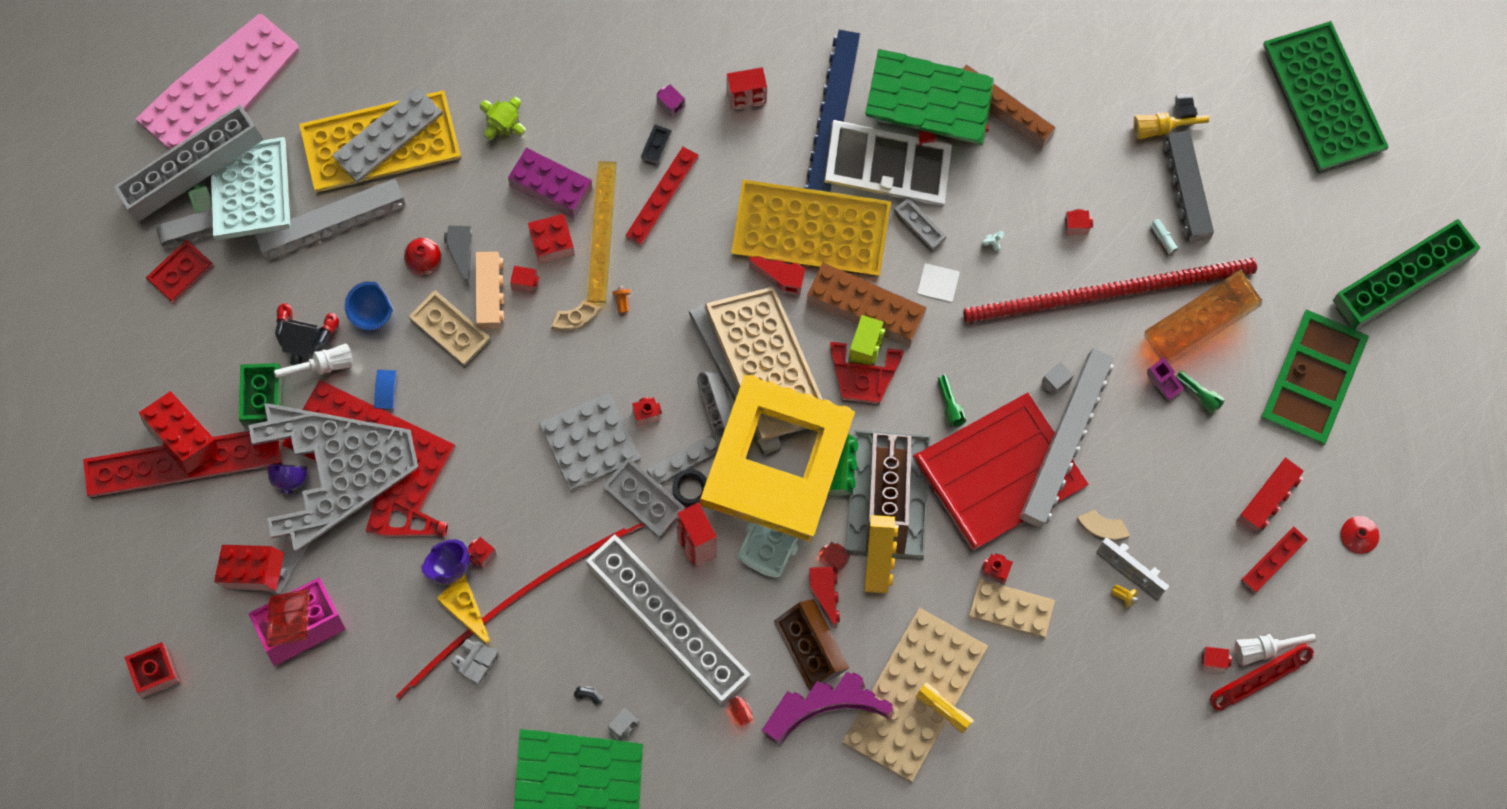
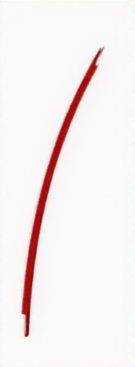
(508, 602)

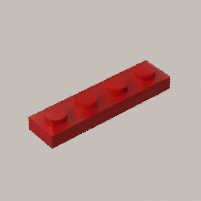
(1274, 560)

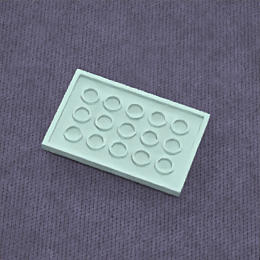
(252, 192)

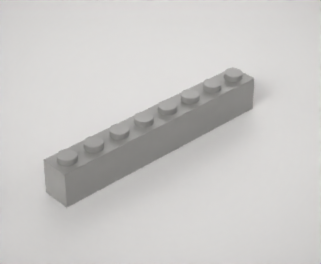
(332, 218)

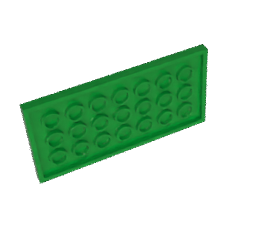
(1325, 95)

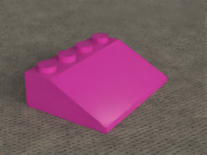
(322, 624)

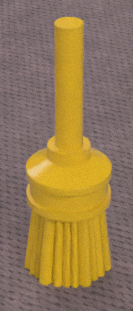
(1161, 124)

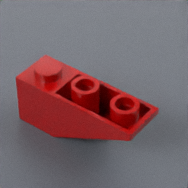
(784, 276)
(822, 589)

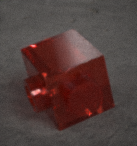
(834, 556)

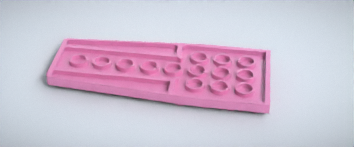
(219, 82)

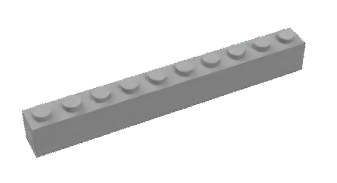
(1066, 438)

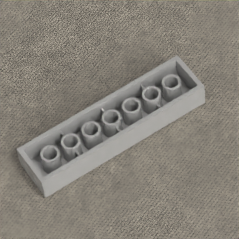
(188, 163)

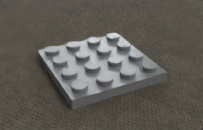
(589, 441)

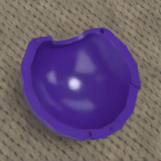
(446, 562)

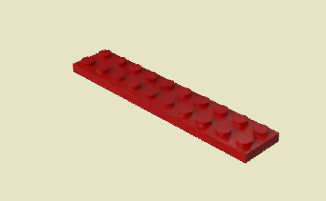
(157, 467)

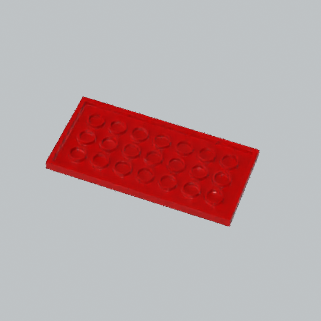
(430, 450)

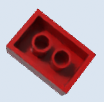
(249, 567)

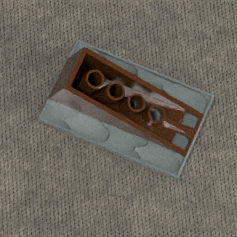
(891, 487)

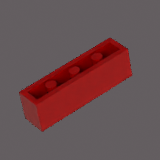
(1270, 495)

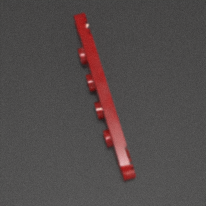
(1261, 677)

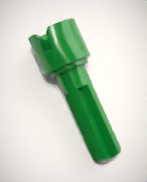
(1209, 399)
(954, 412)

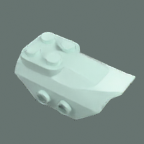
(767, 550)

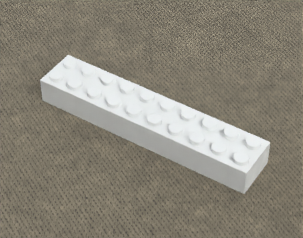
(668, 620)

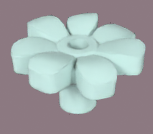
(993, 240)

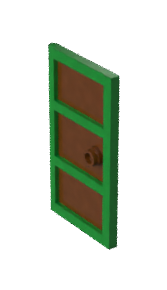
(1315, 377)

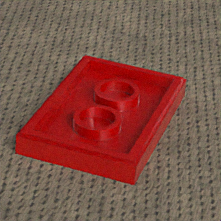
(179, 271)

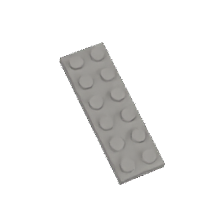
(387, 135)

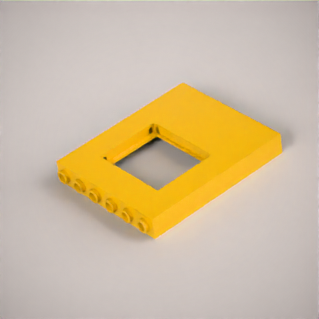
(764, 493)

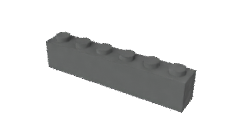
(1189, 186)

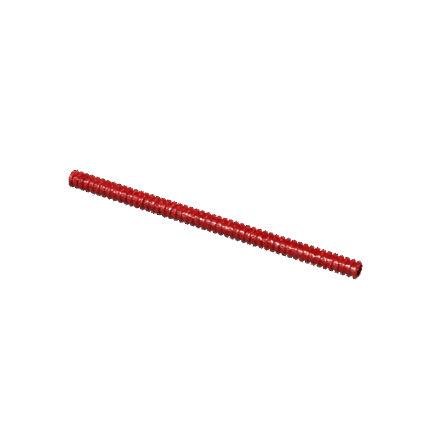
(1109, 290)

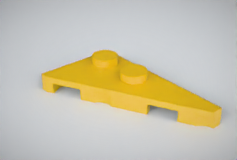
(460, 603)

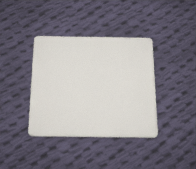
(938, 282)

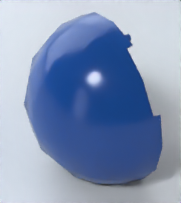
(368, 306)

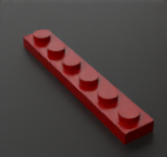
(662, 196)

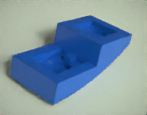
(385, 389)

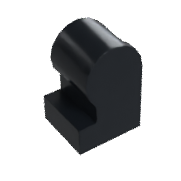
(1185, 106)

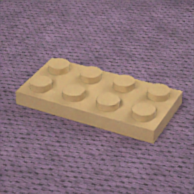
(449, 328)
(1012, 608)

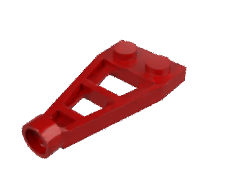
(381, 515)

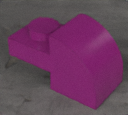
(1163, 377)

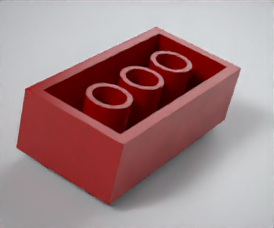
(179, 432)
(696, 535)

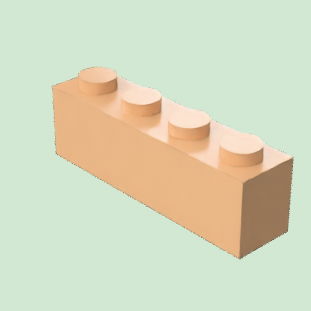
(488, 290)

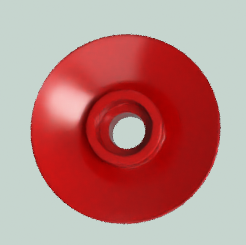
(1354, 541)

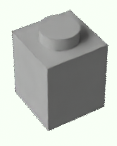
(1057, 378)

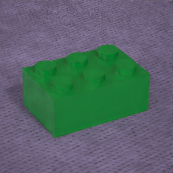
(258, 388)

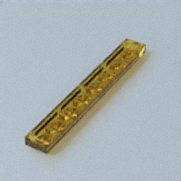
(602, 232)

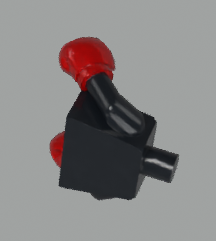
(300, 337)

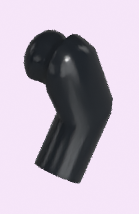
(587, 691)

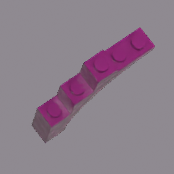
(848, 694)

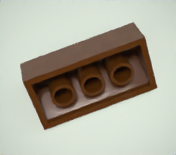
(811, 643)

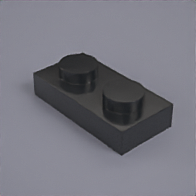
(656, 144)

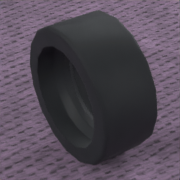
(689, 473)

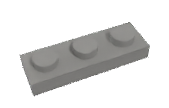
(920, 224)

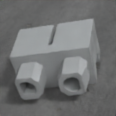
(477, 663)

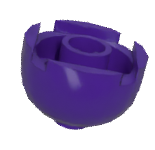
(287, 477)

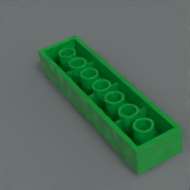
(1406, 274)

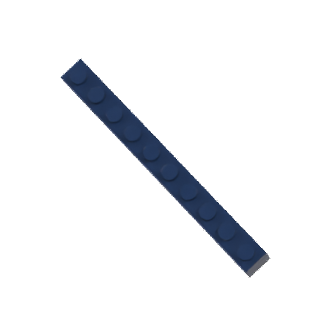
(835, 103)

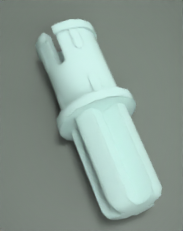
(1163, 236)

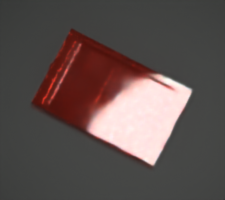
(288, 617)

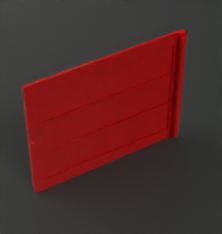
(990, 468)

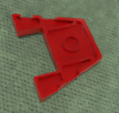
(863, 381)

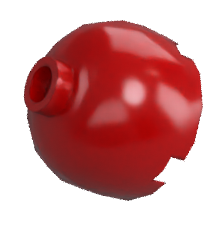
(422, 256)

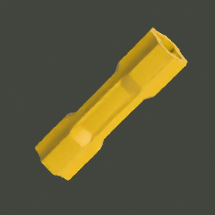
(932, 699)

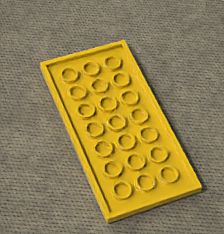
(328, 135)
(811, 227)

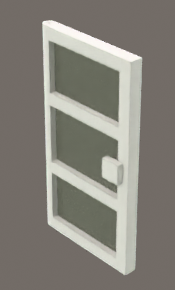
(887, 163)

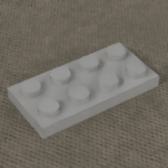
(644, 497)

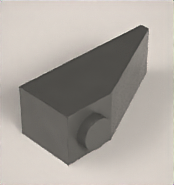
(459, 245)

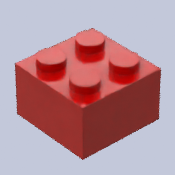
(746, 88)
(551, 239)
(151, 670)

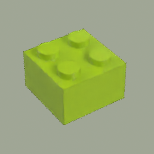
(866, 341)

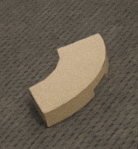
(575, 318)
(1103, 527)

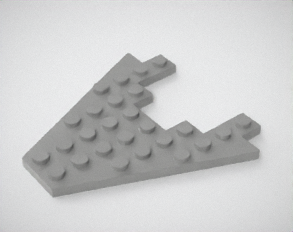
(353, 464)

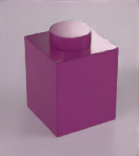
(670, 100)

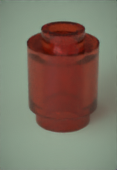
(740, 710)

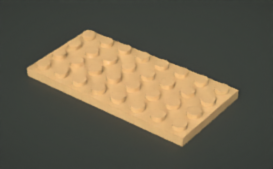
(762, 344)
(926, 654)

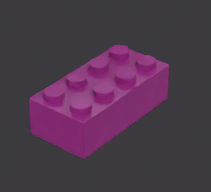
(550, 183)

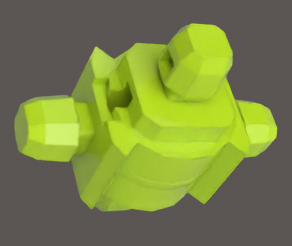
(502, 118)

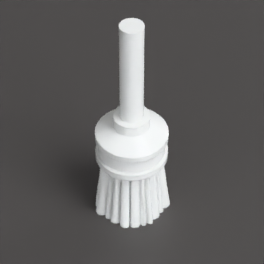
(322, 362)
(1265, 647)

